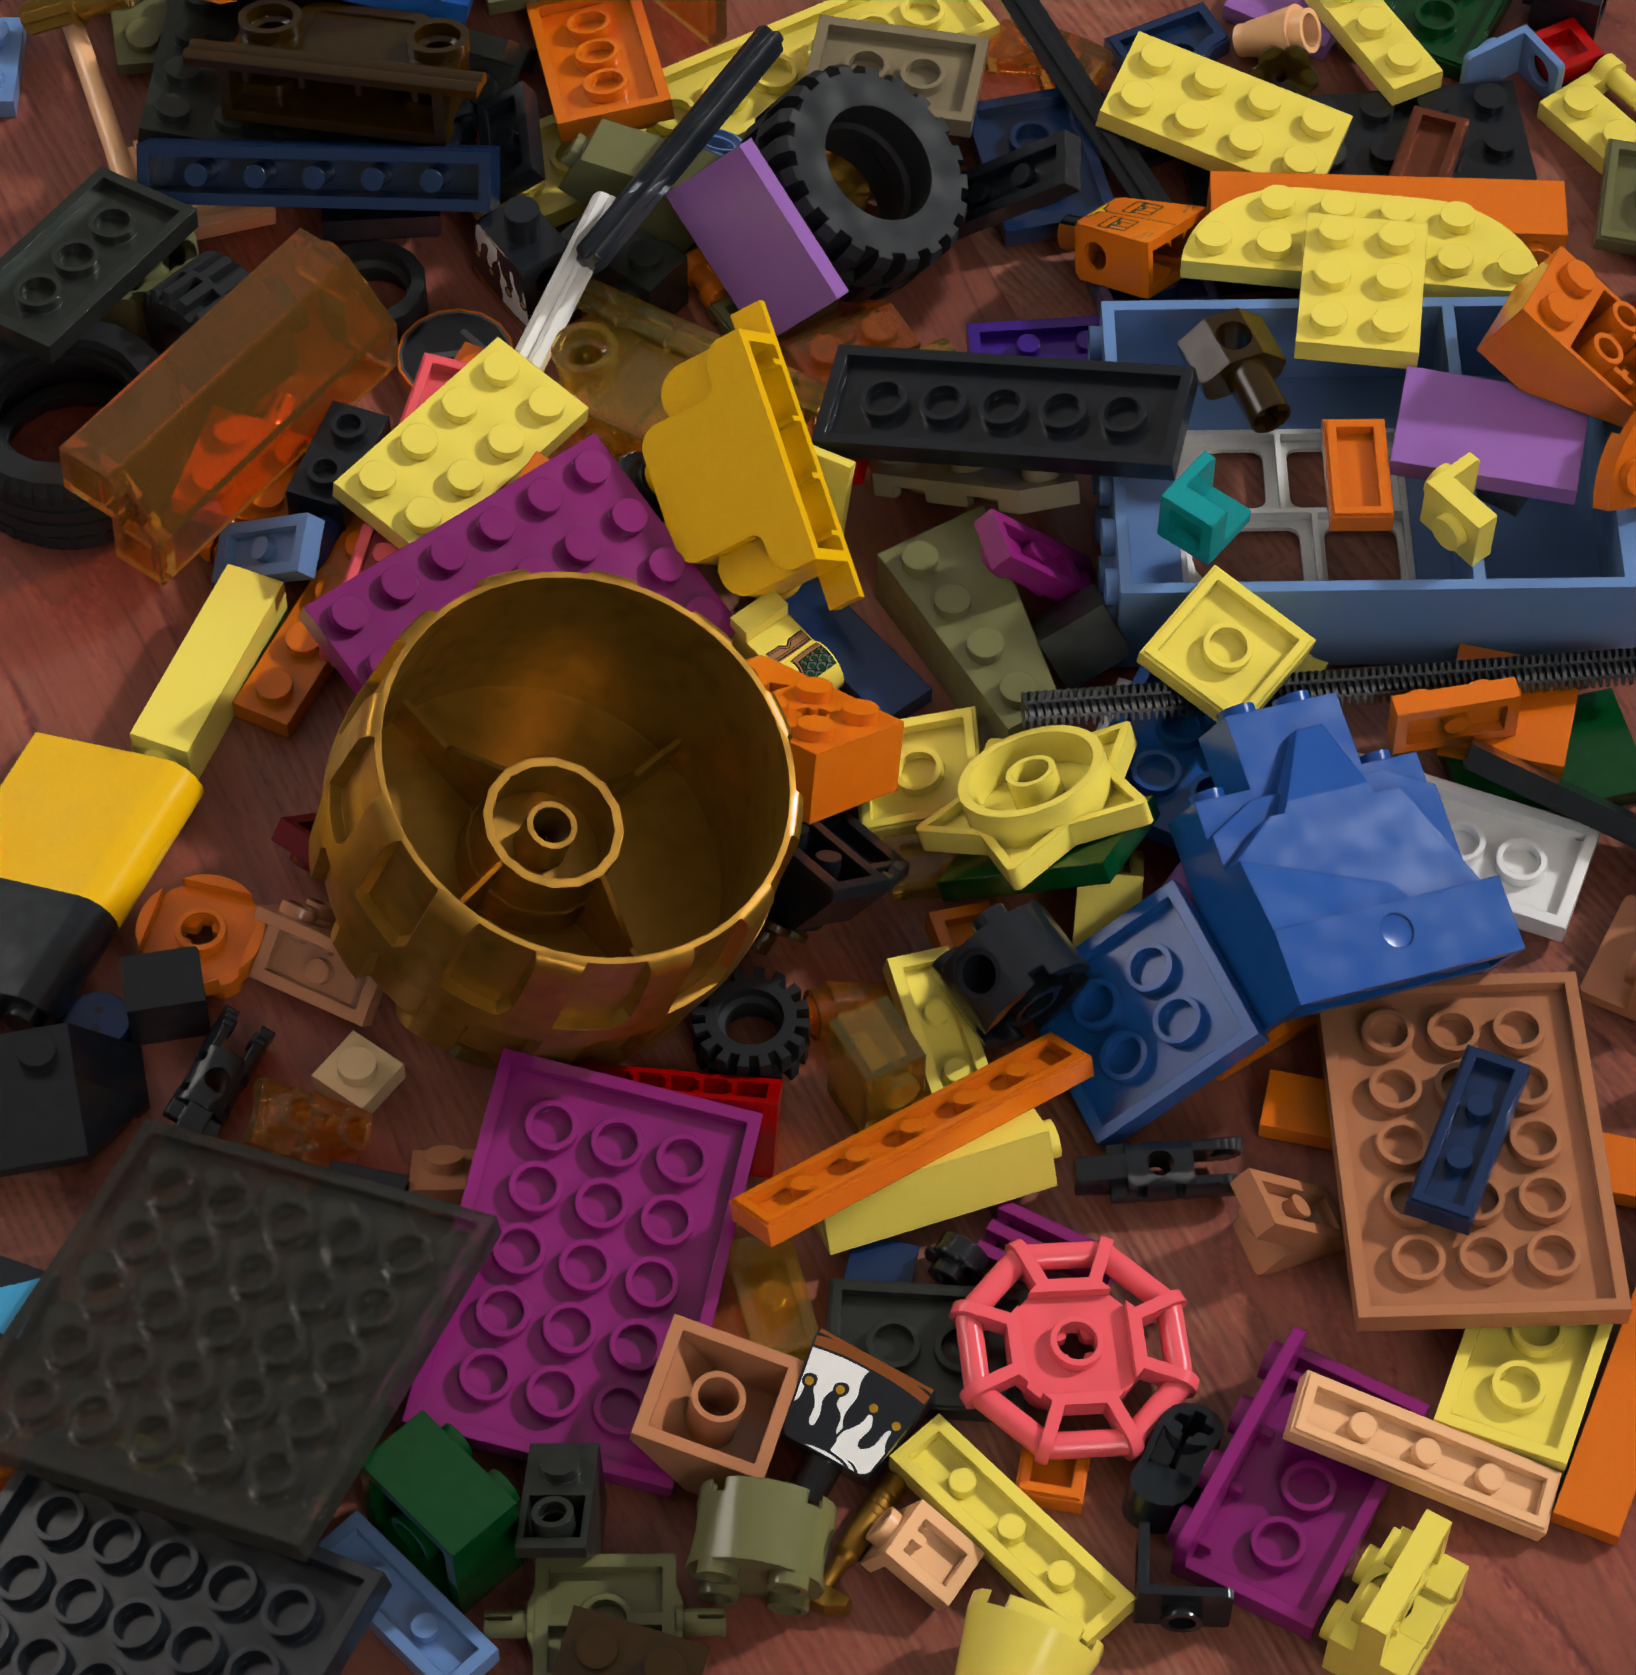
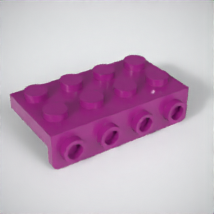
(1274, 1514)

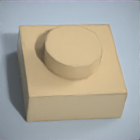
(358, 1074)

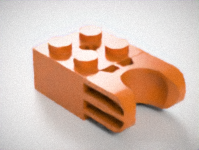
(839, 744)

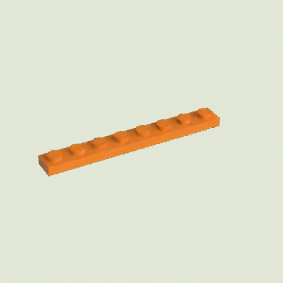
(290, 668)

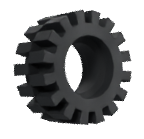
(752, 998)

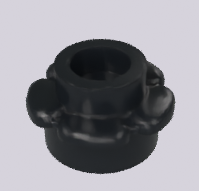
(956, 1260)

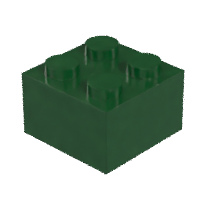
(443, 1509)

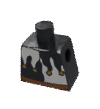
(513, 253)
(849, 1415)

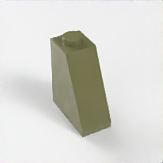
(611, 160)

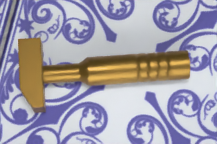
(854, 1543)

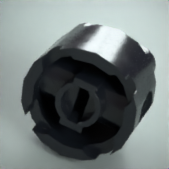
(1011, 972)

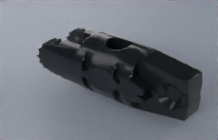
(207, 1110)
(1127, 1174)

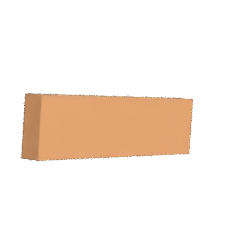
(1422, 1455)

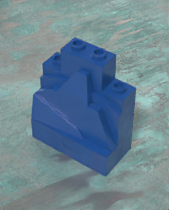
(1330, 866)

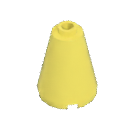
(1022, 1640)

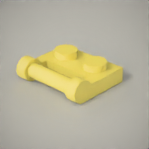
(1587, 117)

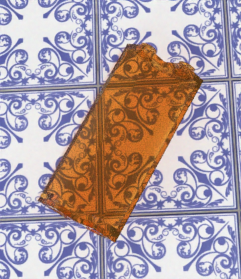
(231, 404)

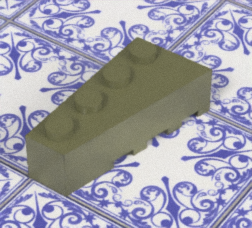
(964, 623)

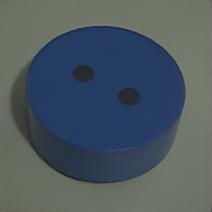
(100, 1013)

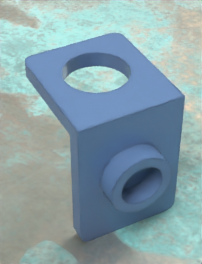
(1512, 54)

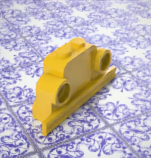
(743, 471)

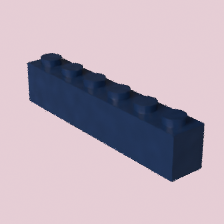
(322, 174)

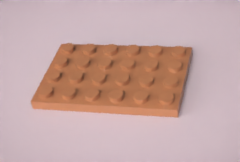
(1548, 1220)

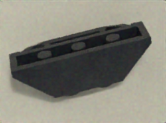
(835, 873)
(65, 1095)

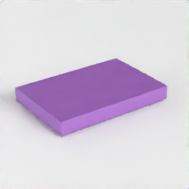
(756, 238)
(1520, 439)

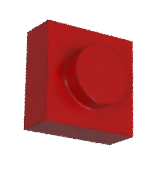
(1572, 46)

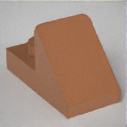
(1284, 1221)

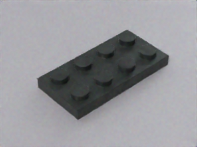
(85, 261)

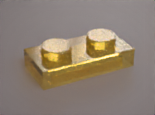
(772, 1295)

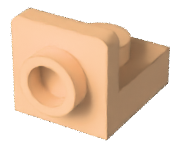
(922, 1552)

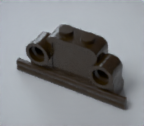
(343, 70)

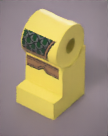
(770, 631)

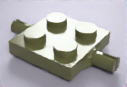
(617, 1585)

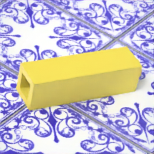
(209, 669)
(980, 1174)

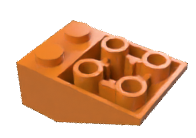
(1567, 340)

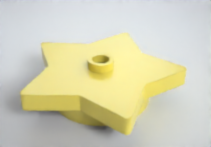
(1039, 798)

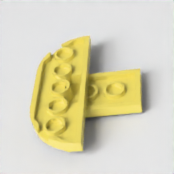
(1357, 263)

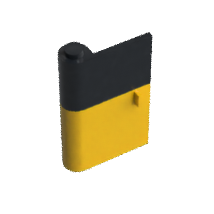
(75, 854)

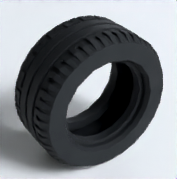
(31, 491)

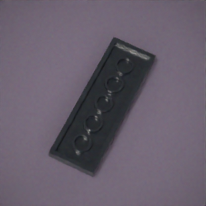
(1007, 411)

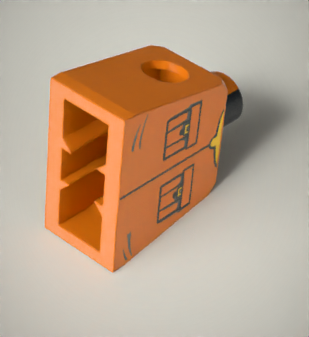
(1130, 243)

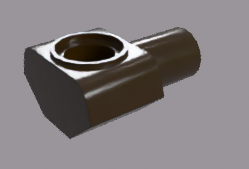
(1240, 359)

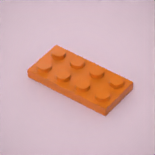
(599, 64)

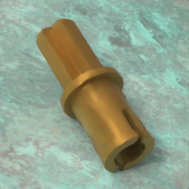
(47, 15)

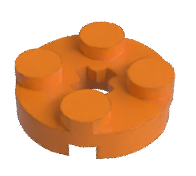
(212, 903)

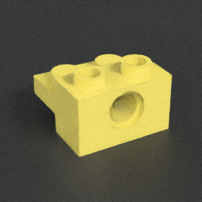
(1399, 1603)

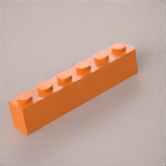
(1526, 207)

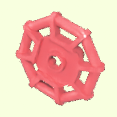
(1066, 1384)

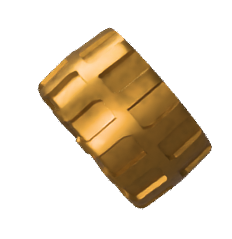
(573, 719)

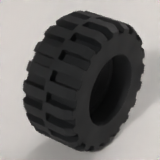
(898, 153)

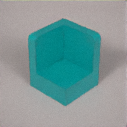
(1199, 515)

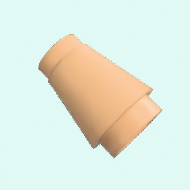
(1279, 28)

